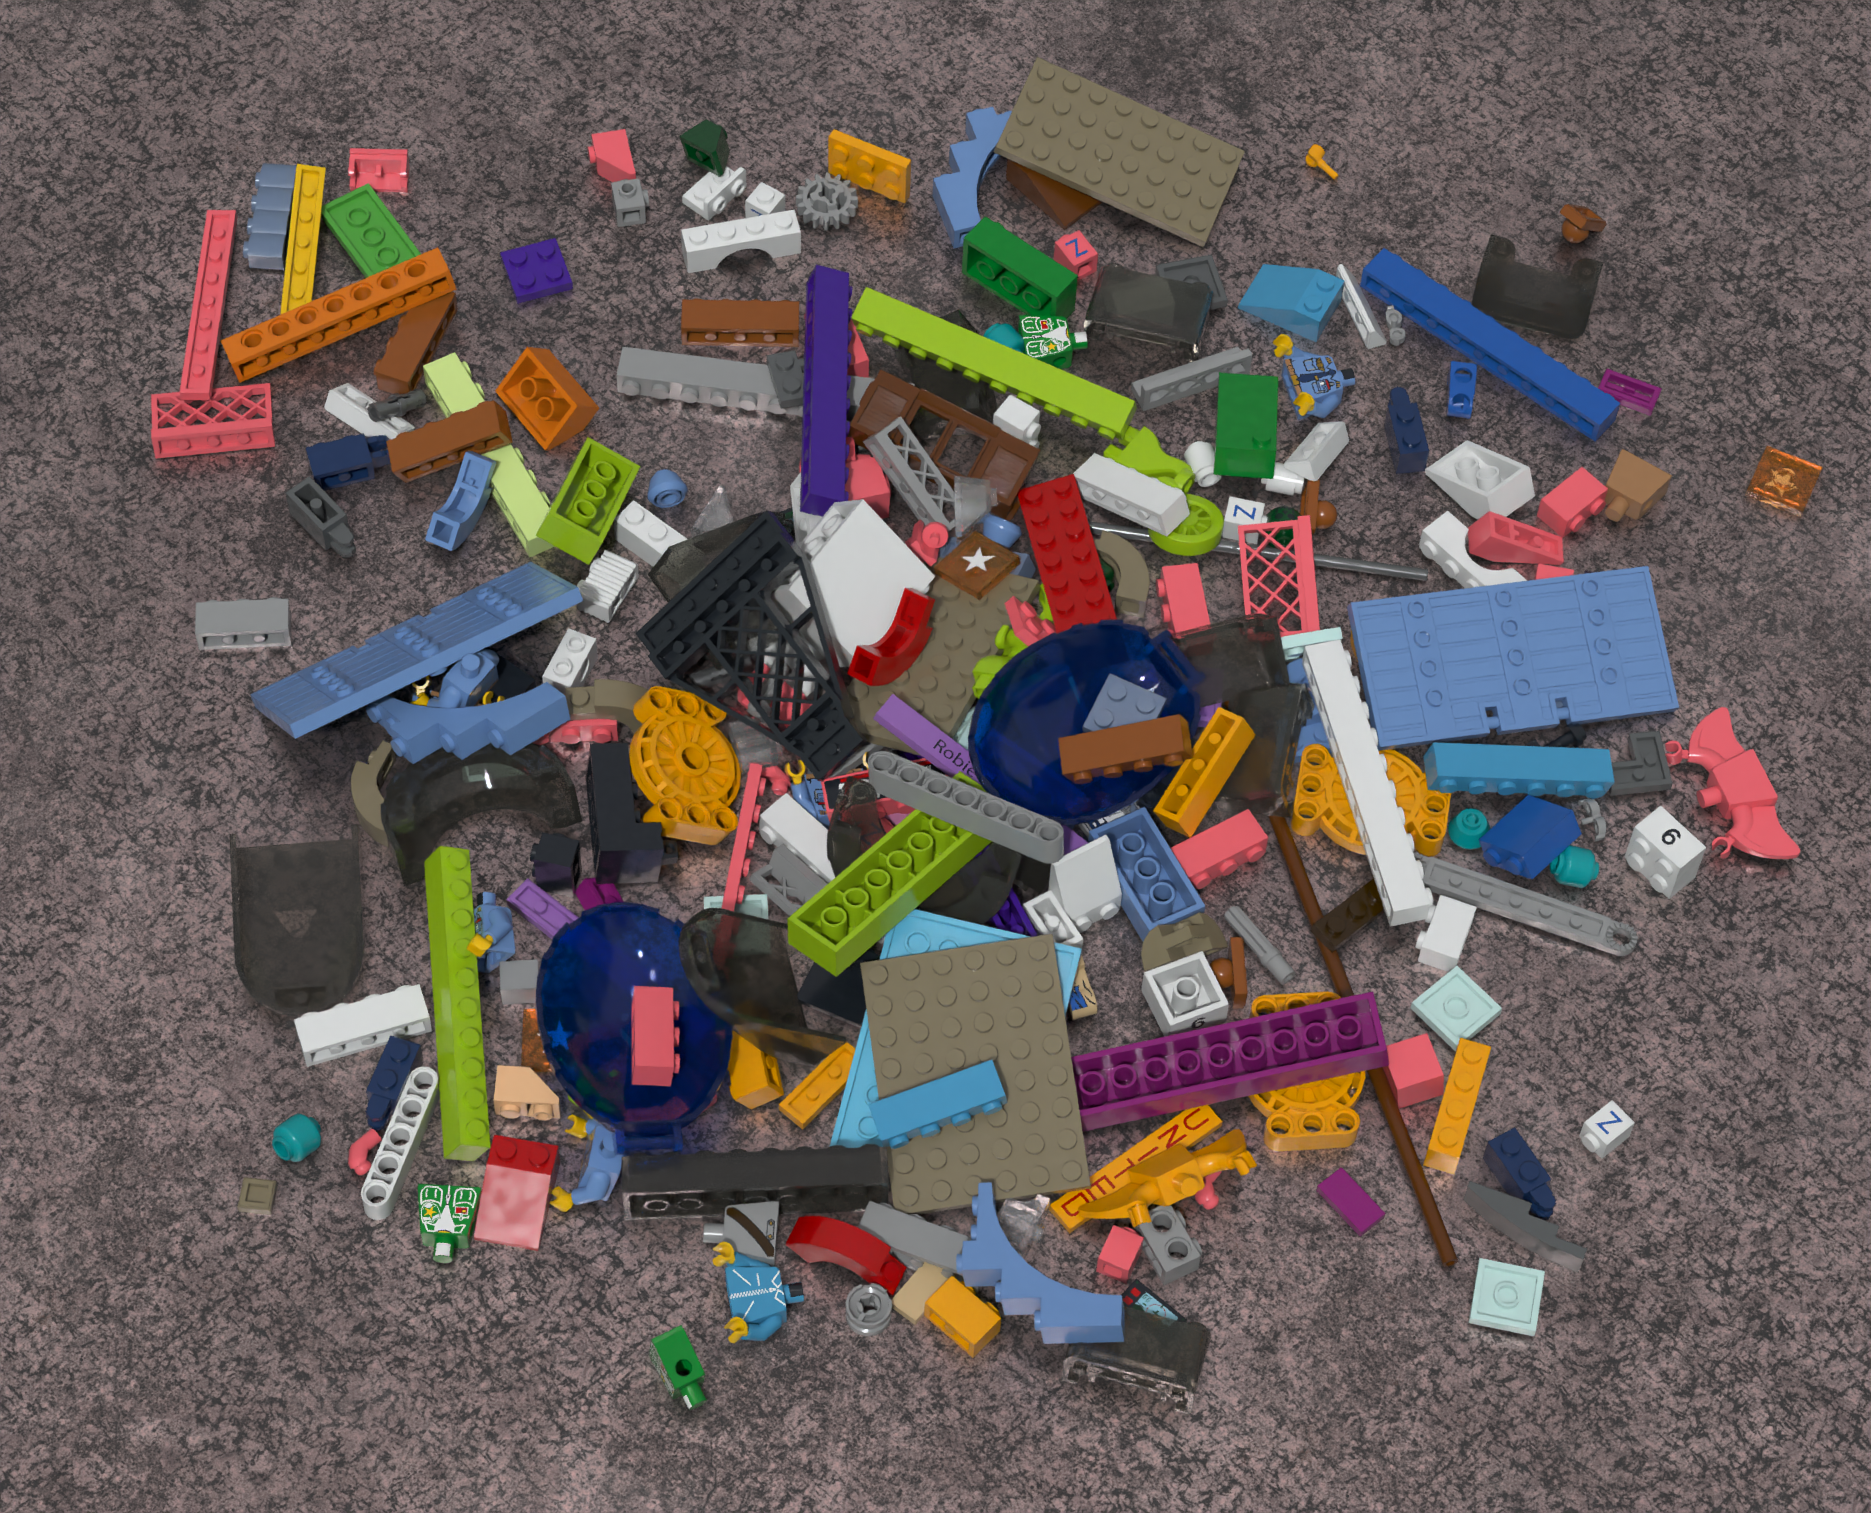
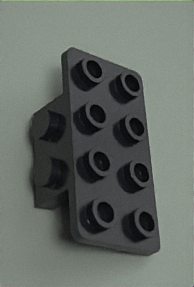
(839, 995)

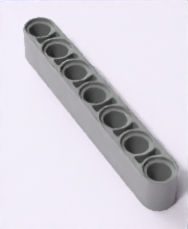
(966, 807)

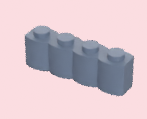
(271, 217)

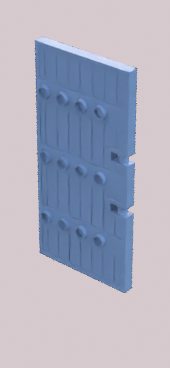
(415, 649)
(1512, 649)

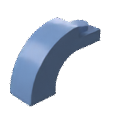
(465, 504)

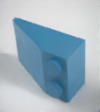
(1294, 298)

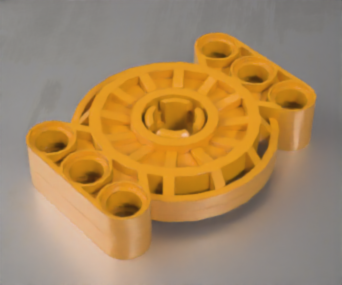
(685, 766)
(1332, 811)
(1312, 1104)

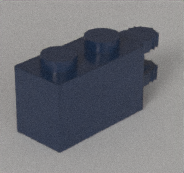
(1405, 433)
(347, 460)
(390, 1078)
(1520, 1172)

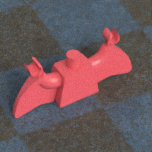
(1737, 788)

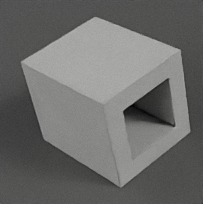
(518, 981)

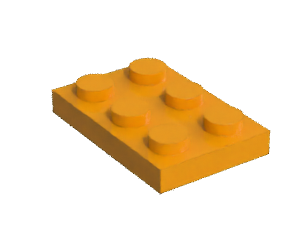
(869, 166)

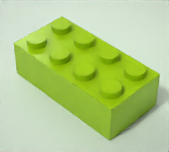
(588, 501)

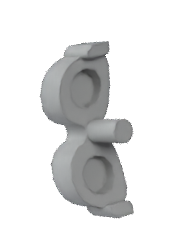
(1394, 322)
(1593, 810)

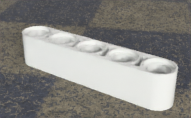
(402, 1156)

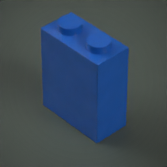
(1530, 837)

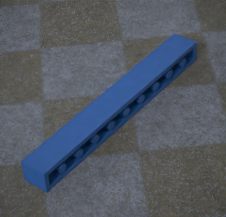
(1490, 344)

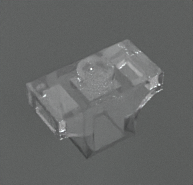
(1024, 1222)

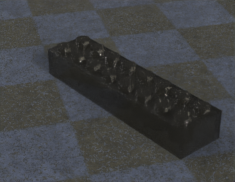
(709, 1181)

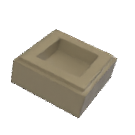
(257, 1196)

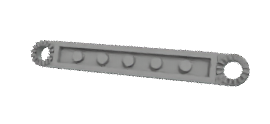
(1525, 906)

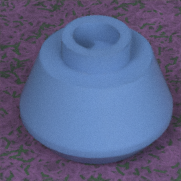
(666, 489)
(1001, 531)

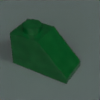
(707, 146)

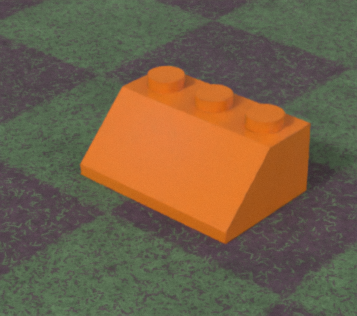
(546, 398)

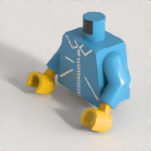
(754, 1295)

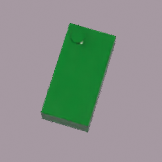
(1018, 271)
(1246, 425)

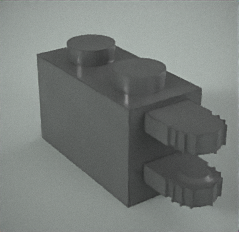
(321, 517)

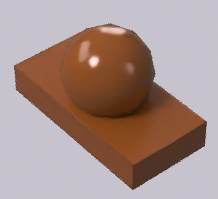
(1580, 222)
(1322, 512)
(1233, 972)

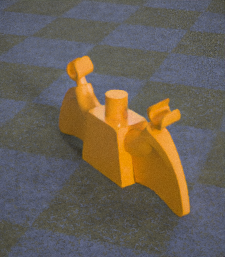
(1171, 1178)

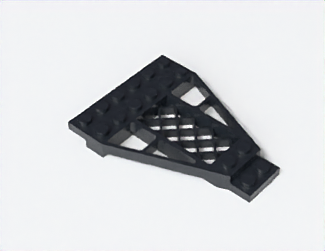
(720, 600)

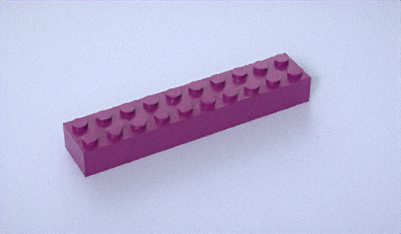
(1229, 1061)

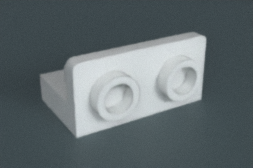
(713, 193)

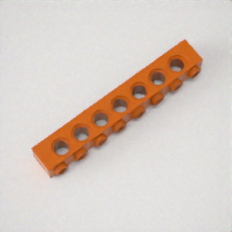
(338, 314)

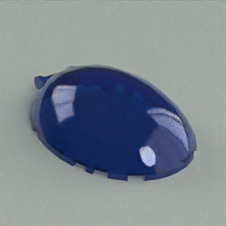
(1049, 695)
(586, 1024)

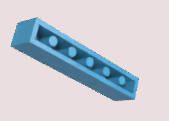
(1518, 769)

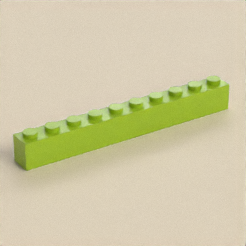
(993, 363)
(456, 1005)

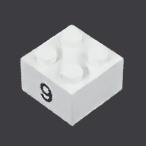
(1664, 852)
(1185, 995)

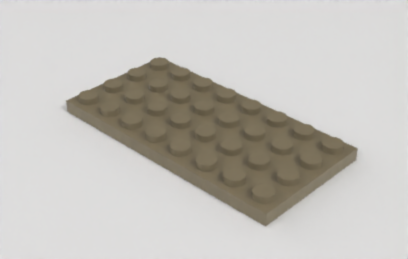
(1119, 151)
(942, 675)

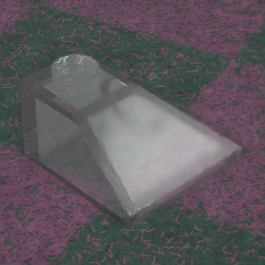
(971, 504)

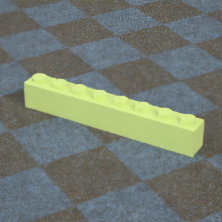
(511, 483)

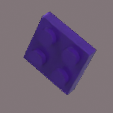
(536, 270)

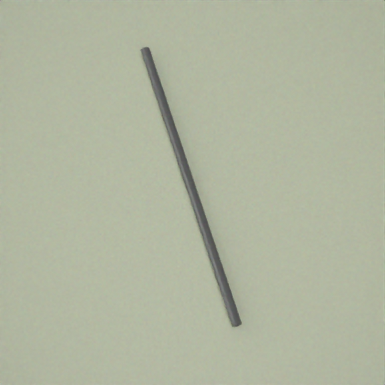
(1272, 553)

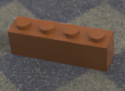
(740, 323)
(414, 344)
(447, 440)
(1125, 749)

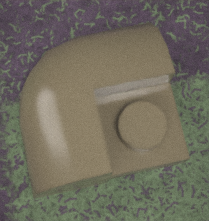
(1182, 939)

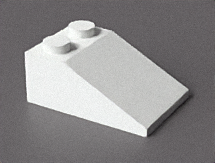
(1482, 480)
(1087, 883)

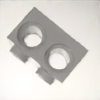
(1160, 1244)

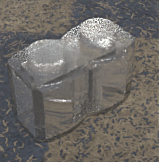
(753, 746)

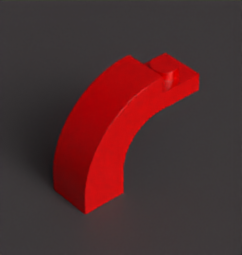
(899, 647)
(846, 1245)

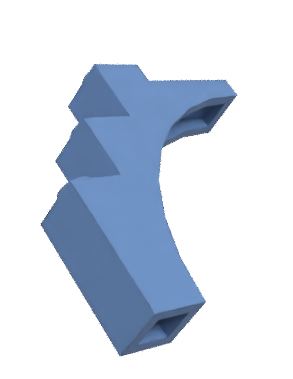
(969, 161)
(464, 730)
(1058, 1310)

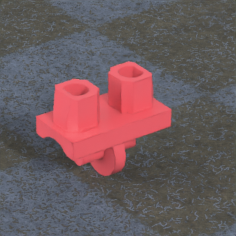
(927, 540)

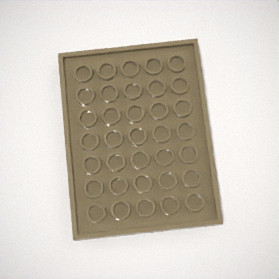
(957, 1011)

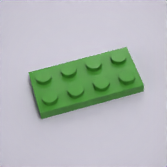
(368, 231)

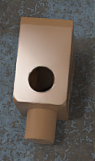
(1634, 487)

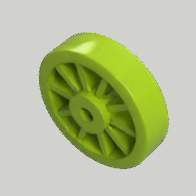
(1197, 533)

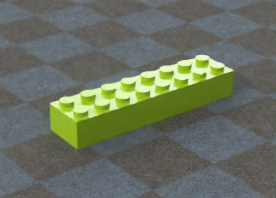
(881, 888)

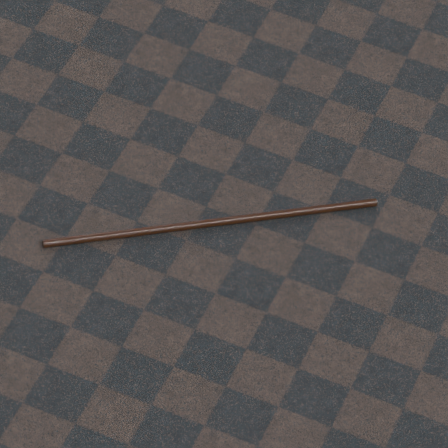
(1377, 1076)

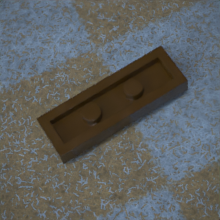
(1349, 917)

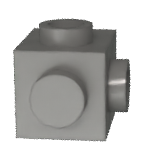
(629, 202)

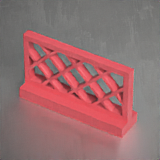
(214, 435)
(1304, 570)

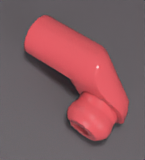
(778, 778)
(359, 1152)
(1206, 1195)

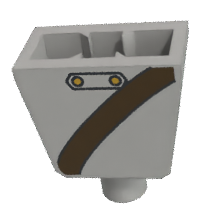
(749, 1229)

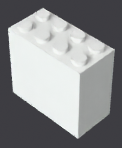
(858, 577)

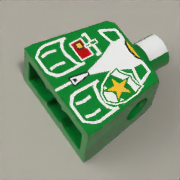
(1049, 339)
(447, 1218)
(674, 1354)

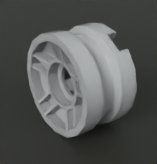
(874, 1320)

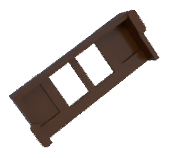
(1001, 460)

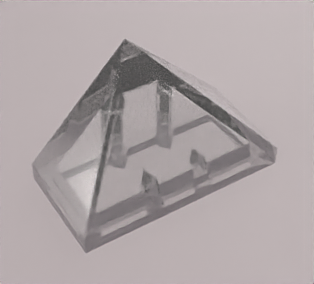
(715, 514)

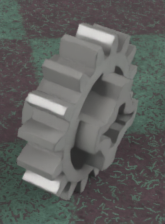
(826, 201)

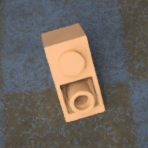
(524, 1093)

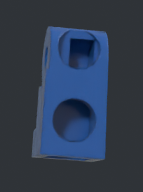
(1460, 389)

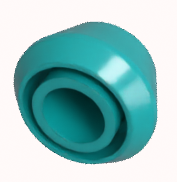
(1467, 828)

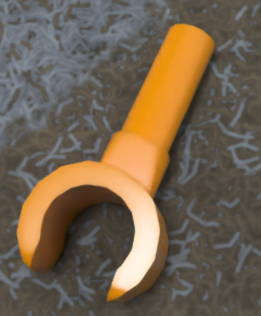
(1314, 159)

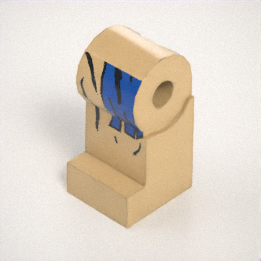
(1082, 998)

